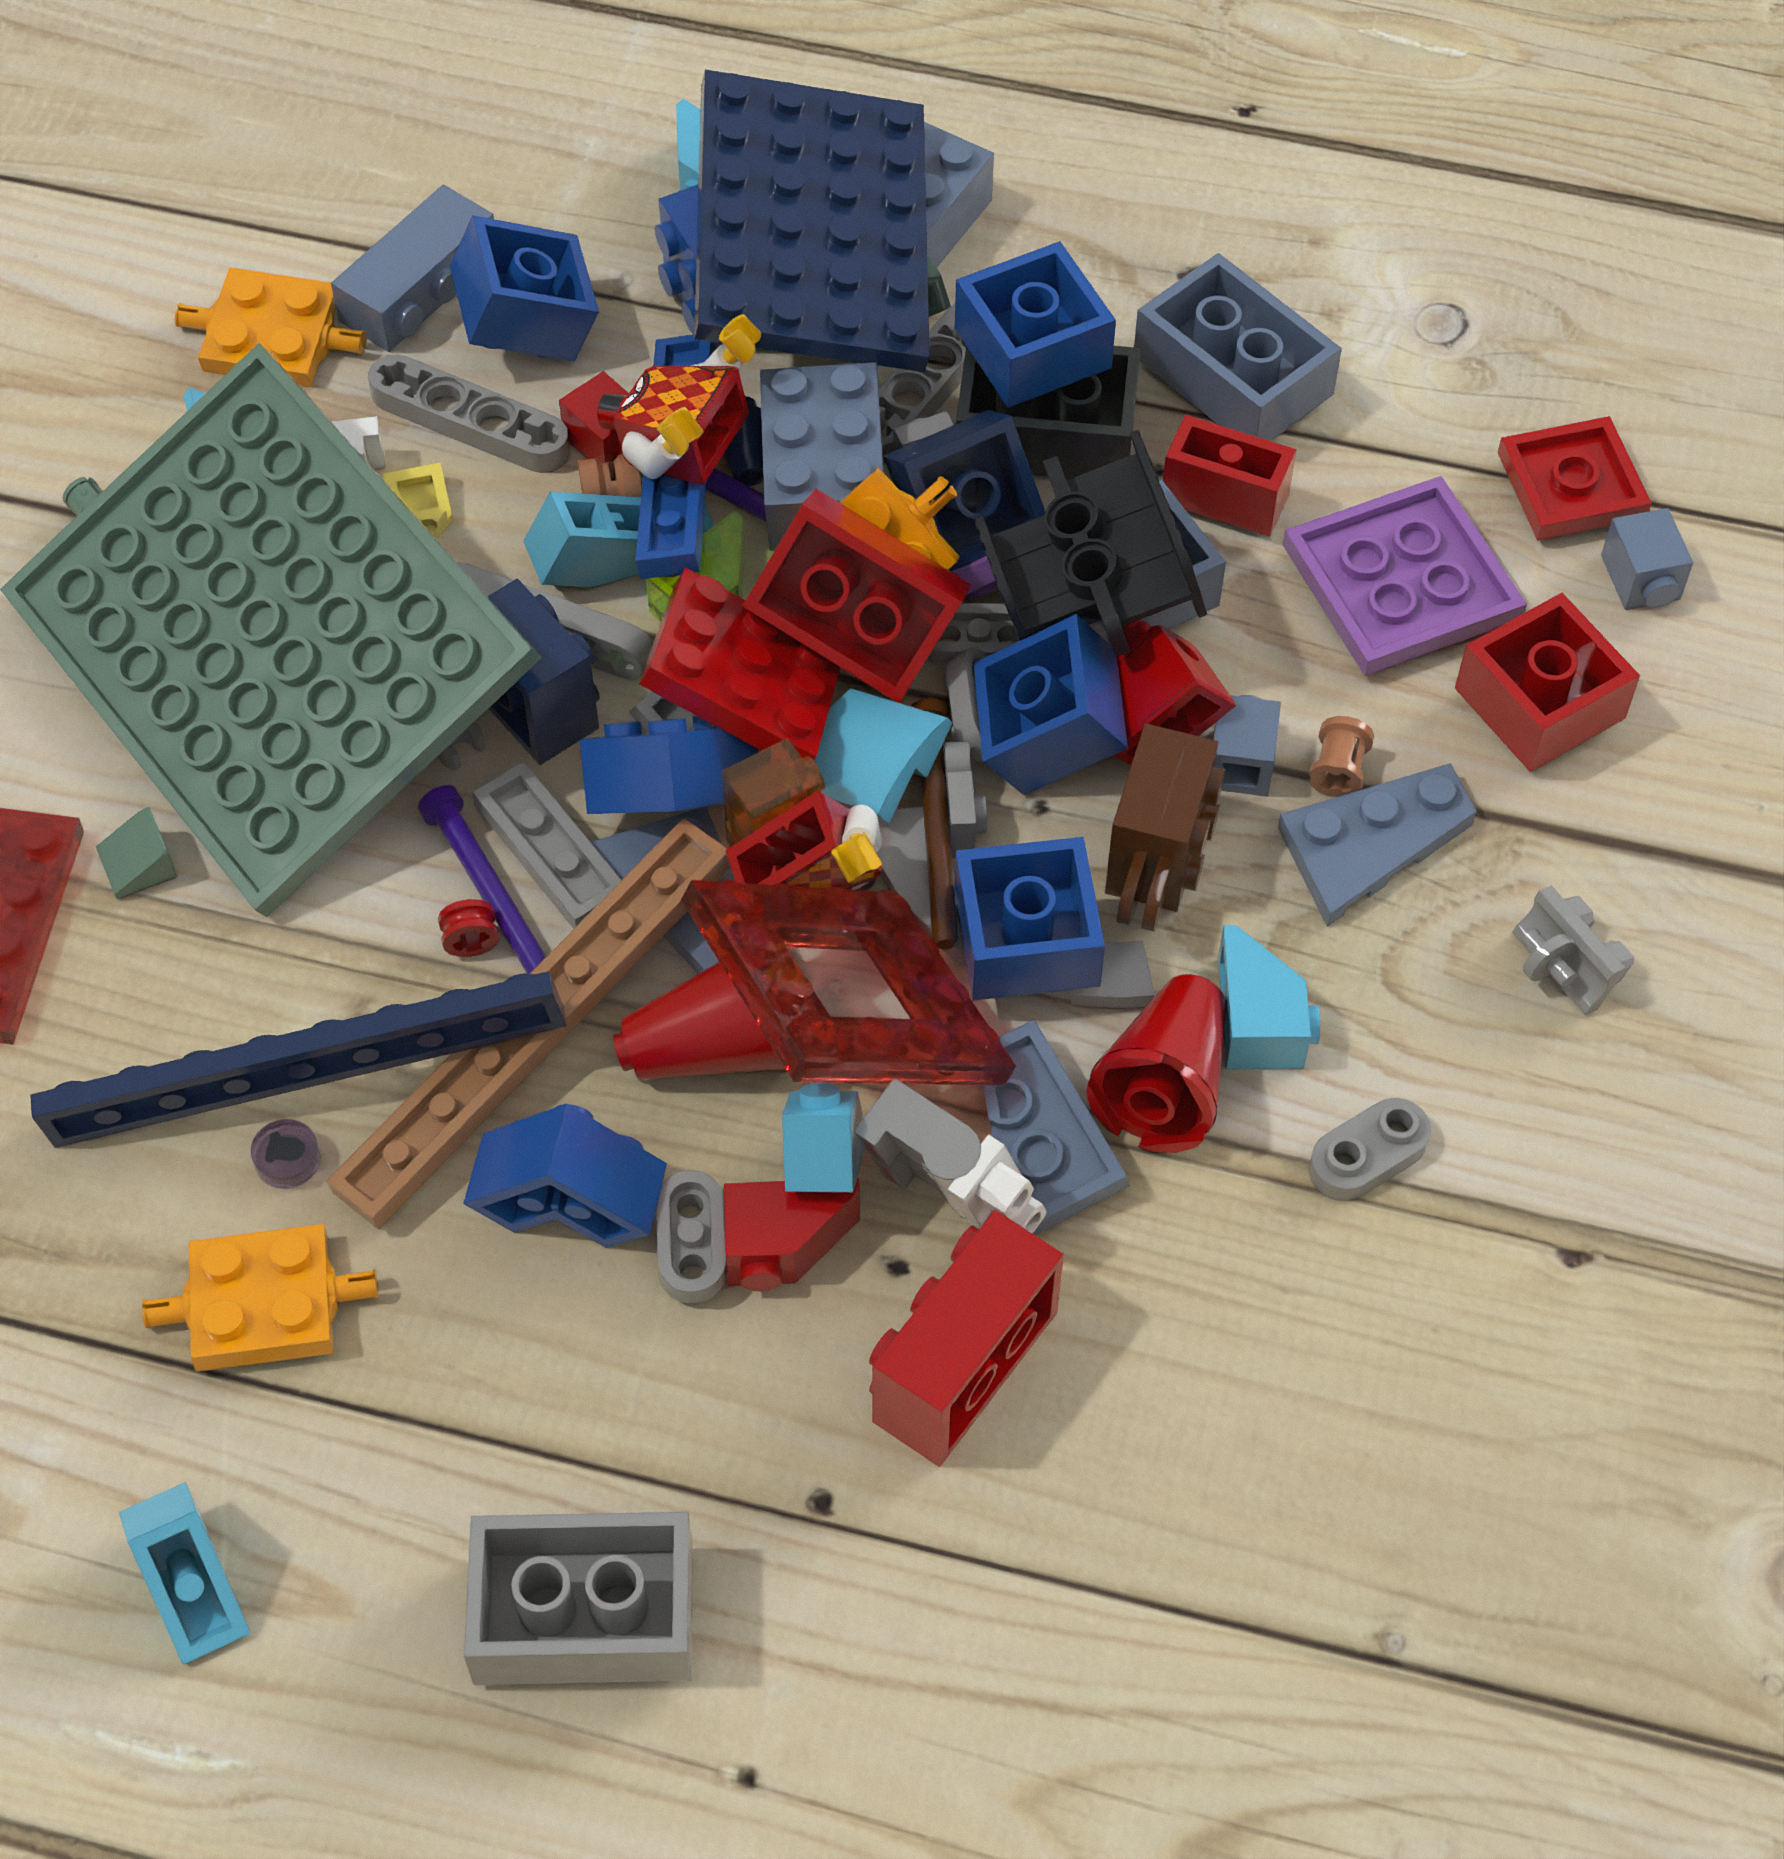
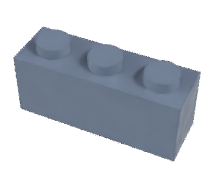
(406, 271)

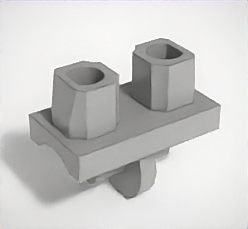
(1569, 951)

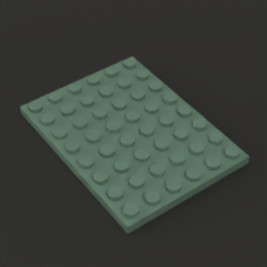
(267, 629)

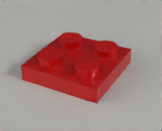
(1573, 477)

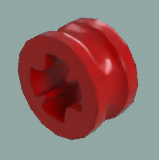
(468, 928)

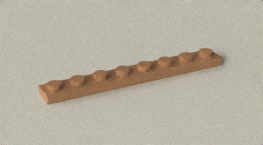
(477, 1080)

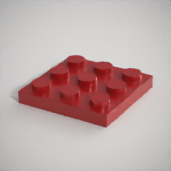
(738, 669)

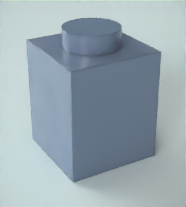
(1646, 559)
(1248, 744)

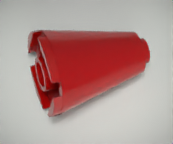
(694, 1032)
(1165, 1068)

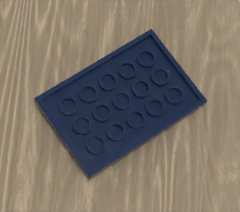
(813, 220)

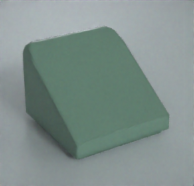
(136, 855)

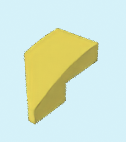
(424, 494)

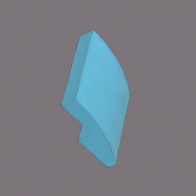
(875, 748)

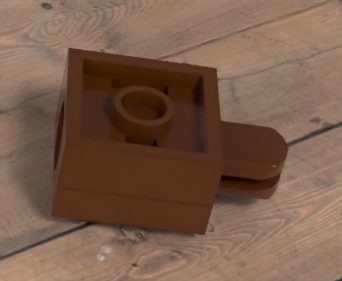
(1163, 822)

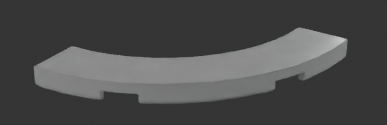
(1125, 968)

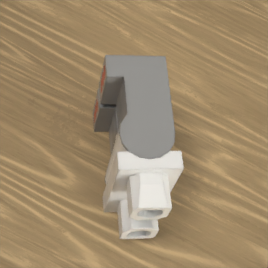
(919, 1139)

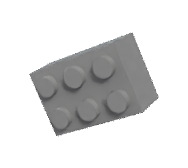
(579, 1598)

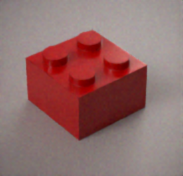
(1546, 681)

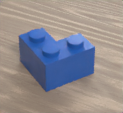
(659, 768)
(569, 1172)

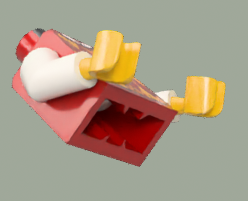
(684, 416)
(812, 846)

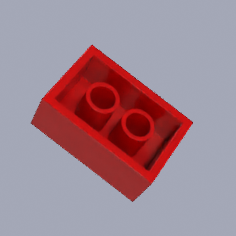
(856, 595)
(964, 1336)

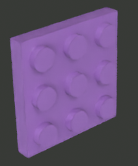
(1403, 575)

